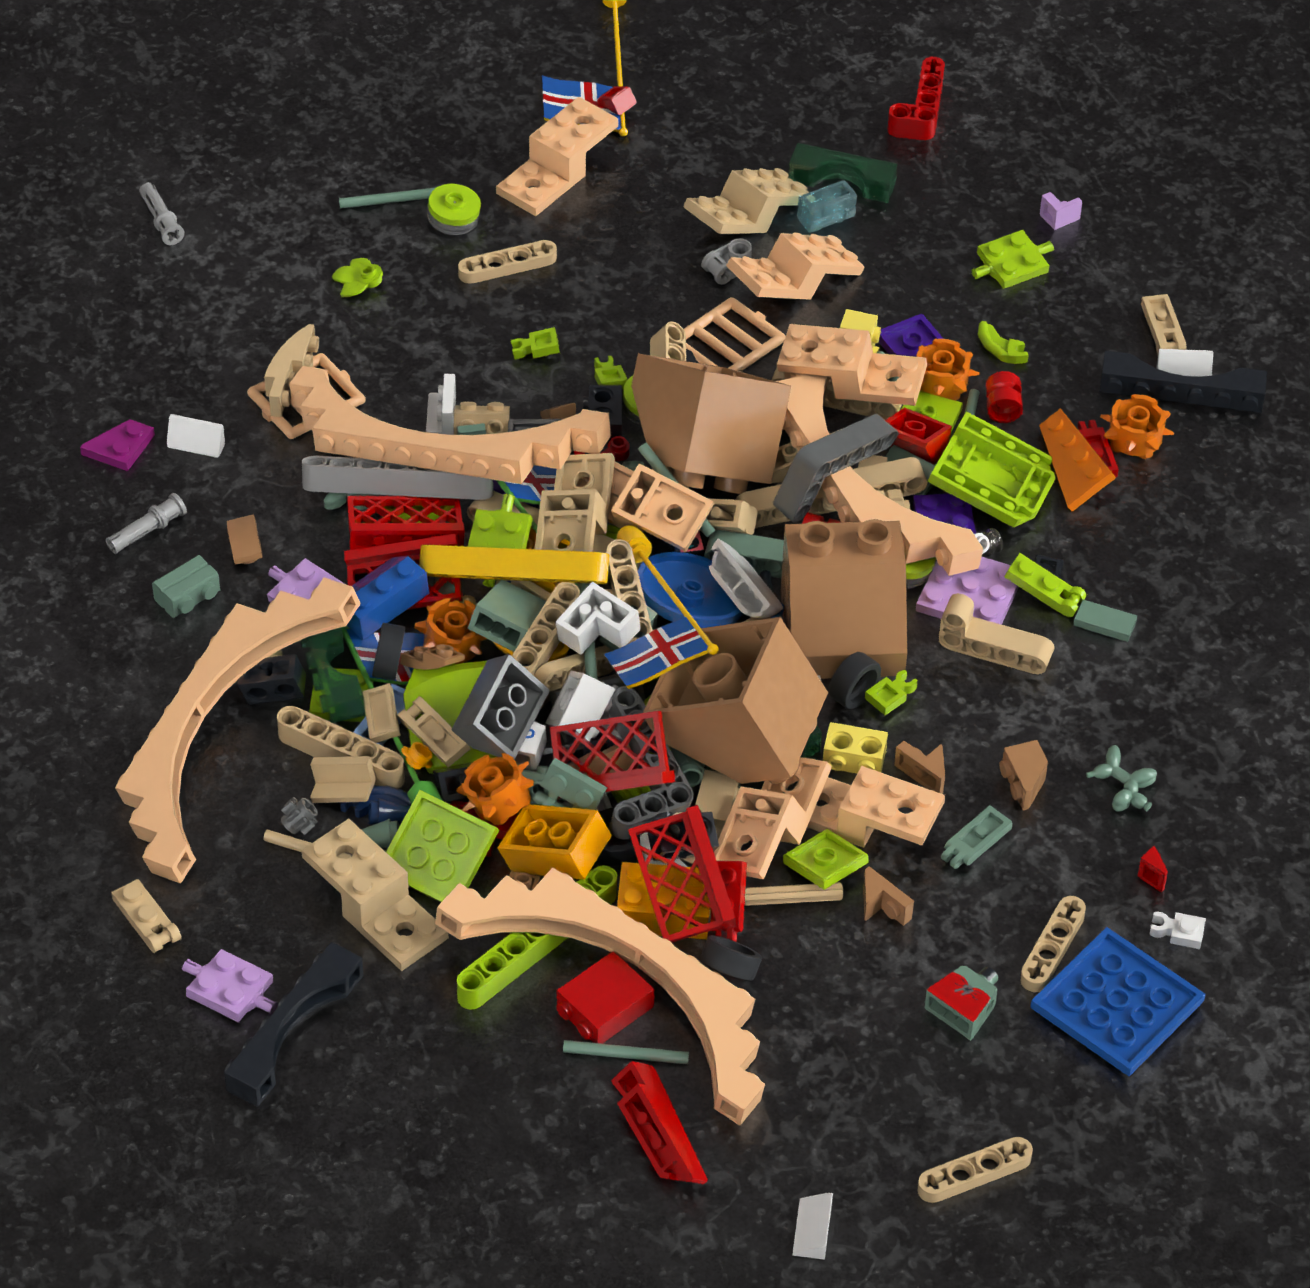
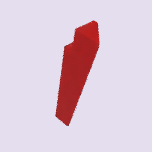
(657, 1124)

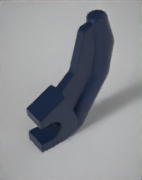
(383, 792)

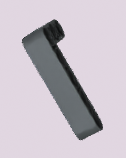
(827, 457)
(662, 795)

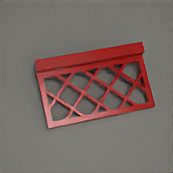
(382, 532)
(368, 559)
(620, 779)
(707, 867)

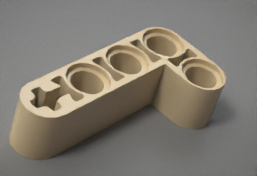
(992, 640)

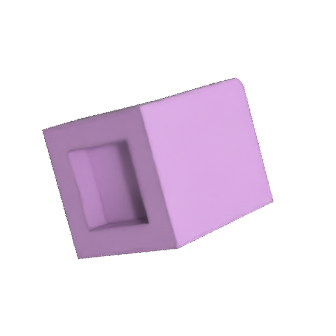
(1059, 213)

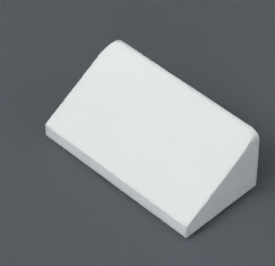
(1185, 362)
(195, 436)
(813, 1226)

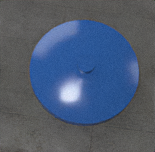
(692, 584)

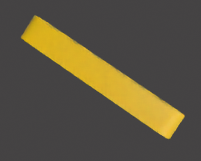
(514, 564)

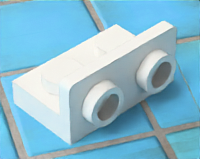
(441, 407)

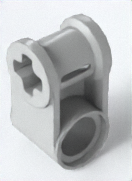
(736, 248)

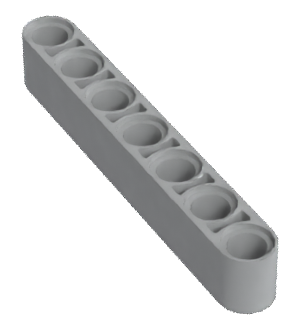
(386, 478)

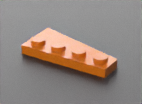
(1074, 460)

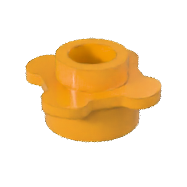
(418, 755)

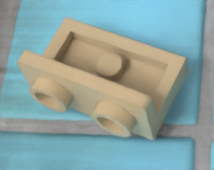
(494, 416)

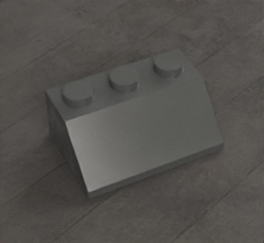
(500, 707)

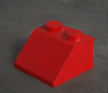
(920, 434)

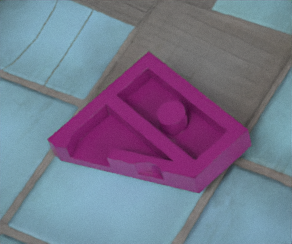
(120, 444)

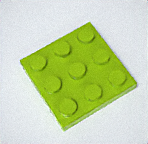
(440, 846)

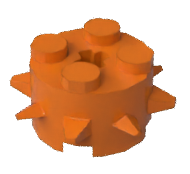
(946, 368)
(1136, 426)
(448, 626)
(496, 788)

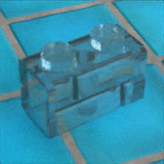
(826, 206)

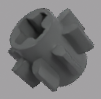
(299, 815)

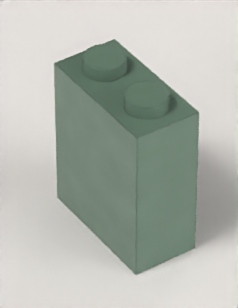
(505, 614)

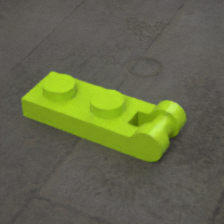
(1045, 586)

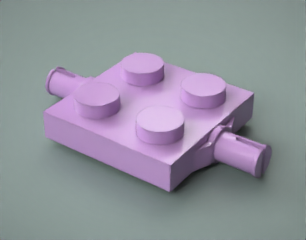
(299, 581)
(229, 985)

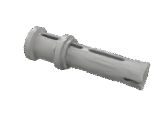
(163, 218)
(156, 517)

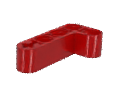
(920, 120)

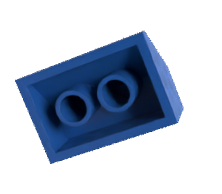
(387, 594)

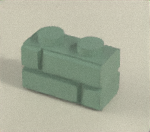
(186, 586)

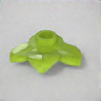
(358, 276)

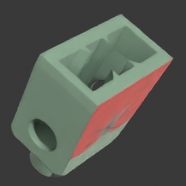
(963, 999)

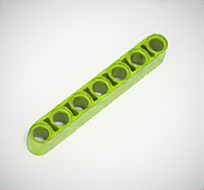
(521, 950)

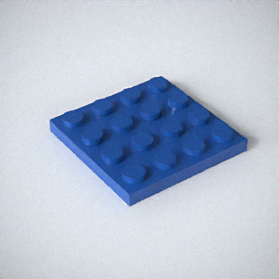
(1117, 1001)

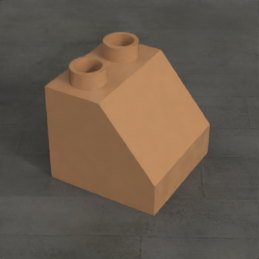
(710, 421)
(846, 593)
(745, 705)

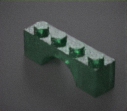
(814, 164)
(340, 692)

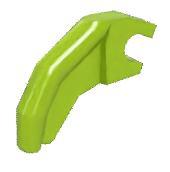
(1006, 350)

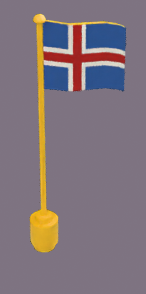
(560, 93)
(666, 645)

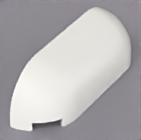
(742, 583)

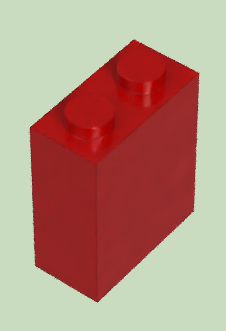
(605, 998)

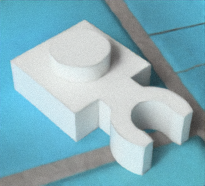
(1184, 929)

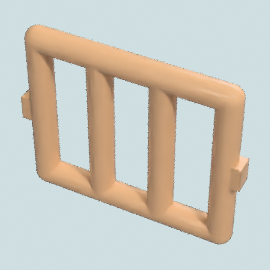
(715, 315)
(342, 379)

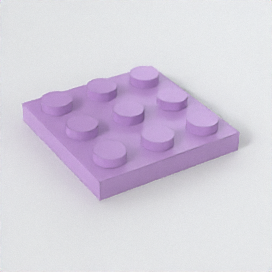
(985, 586)

